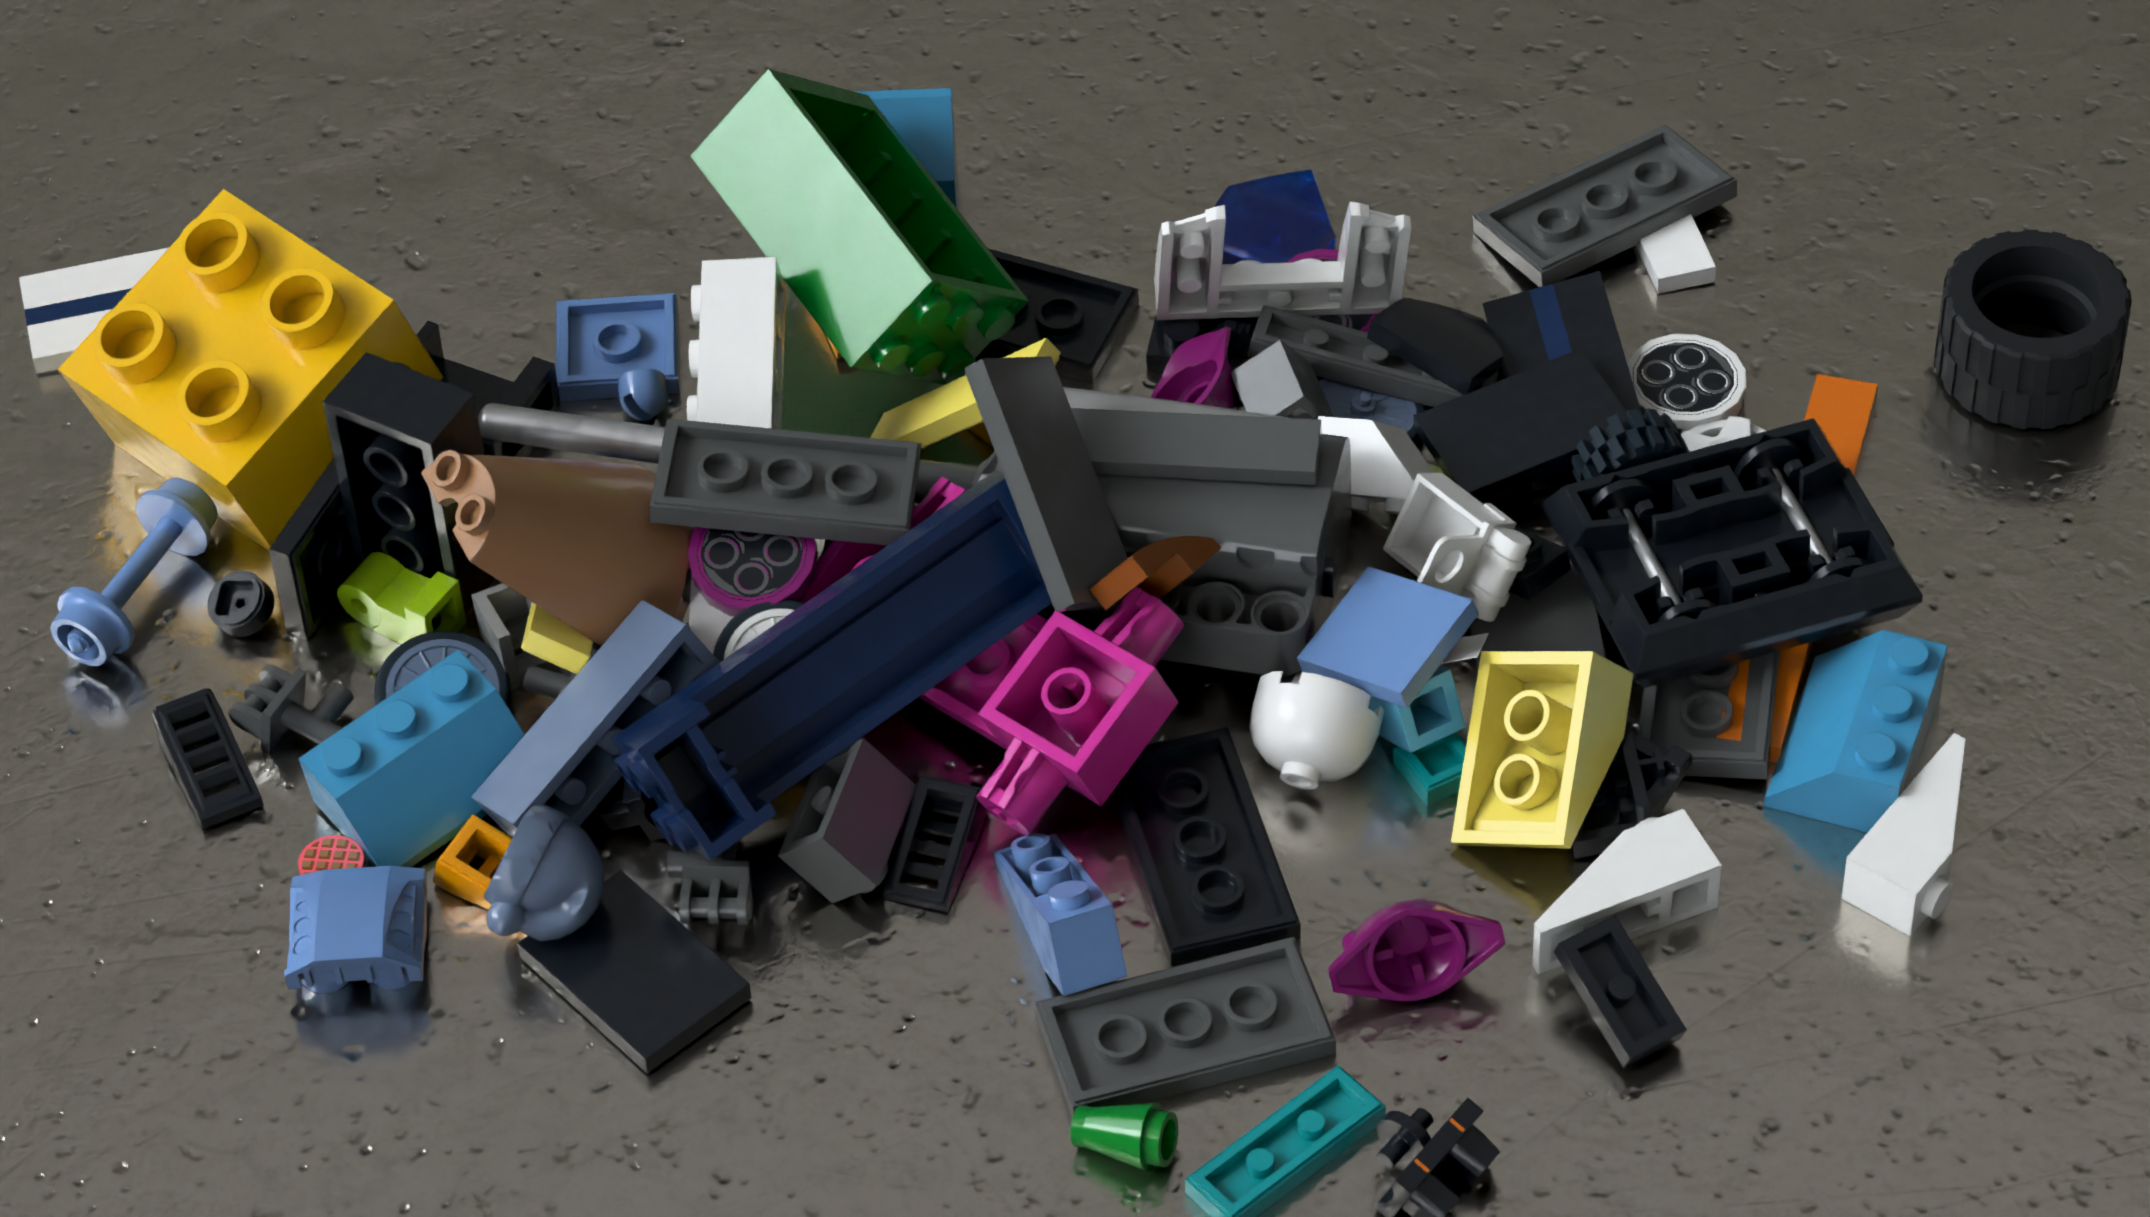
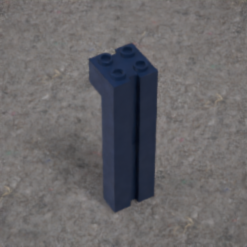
(833, 670)

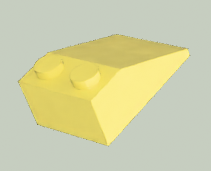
(1538, 746)

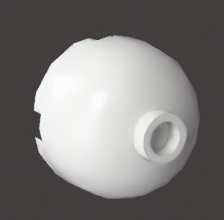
(1313, 728)

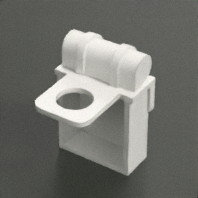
(1458, 543)

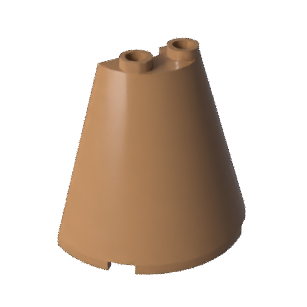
(566, 535)

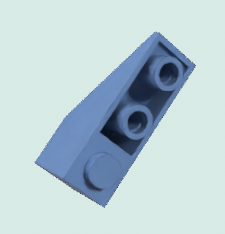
(1062, 913)

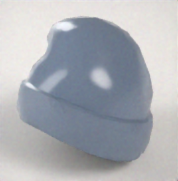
(546, 878)

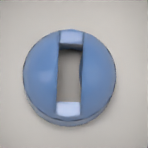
(643, 393)

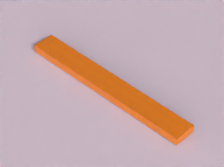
(1845, 414)

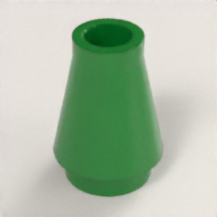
(1128, 1133)

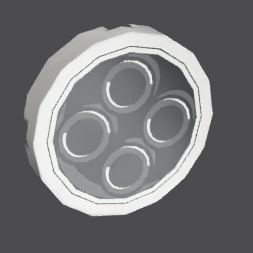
(1688, 379)

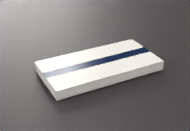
(71, 301)

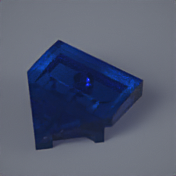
(1275, 218)

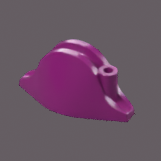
(1413, 951)

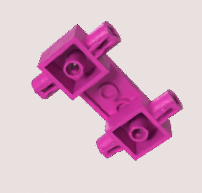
(1050, 692)

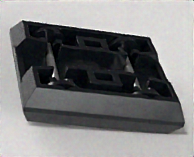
(1731, 552)

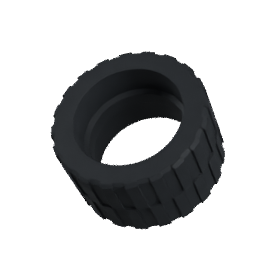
(2043, 281)

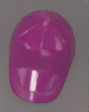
(1200, 372)

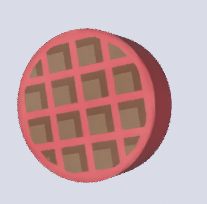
(331, 853)

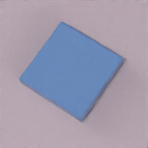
(612, 336)
(1388, 636)

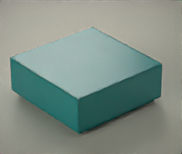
(1433, 769)

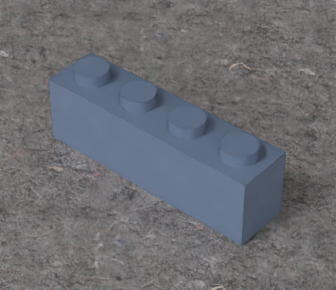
(570, 749)

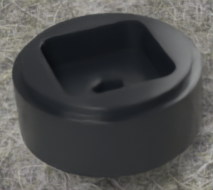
(240, 603)

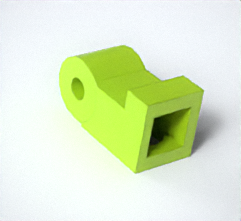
(400, 600)

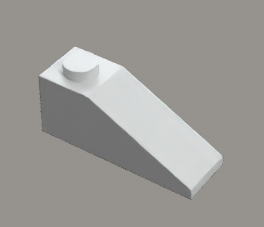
(1906, 857)
(1644, 877)

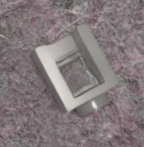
(502, 625)

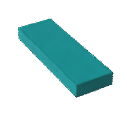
(1286, 1147)

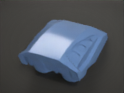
(357, 928)

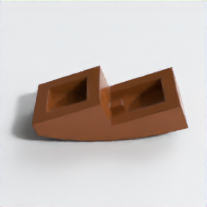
(1156, 568)

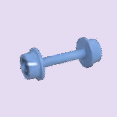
(92, 623)

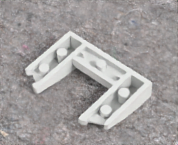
(1362, 281)

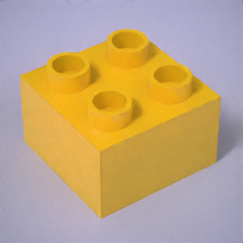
(228, 358)

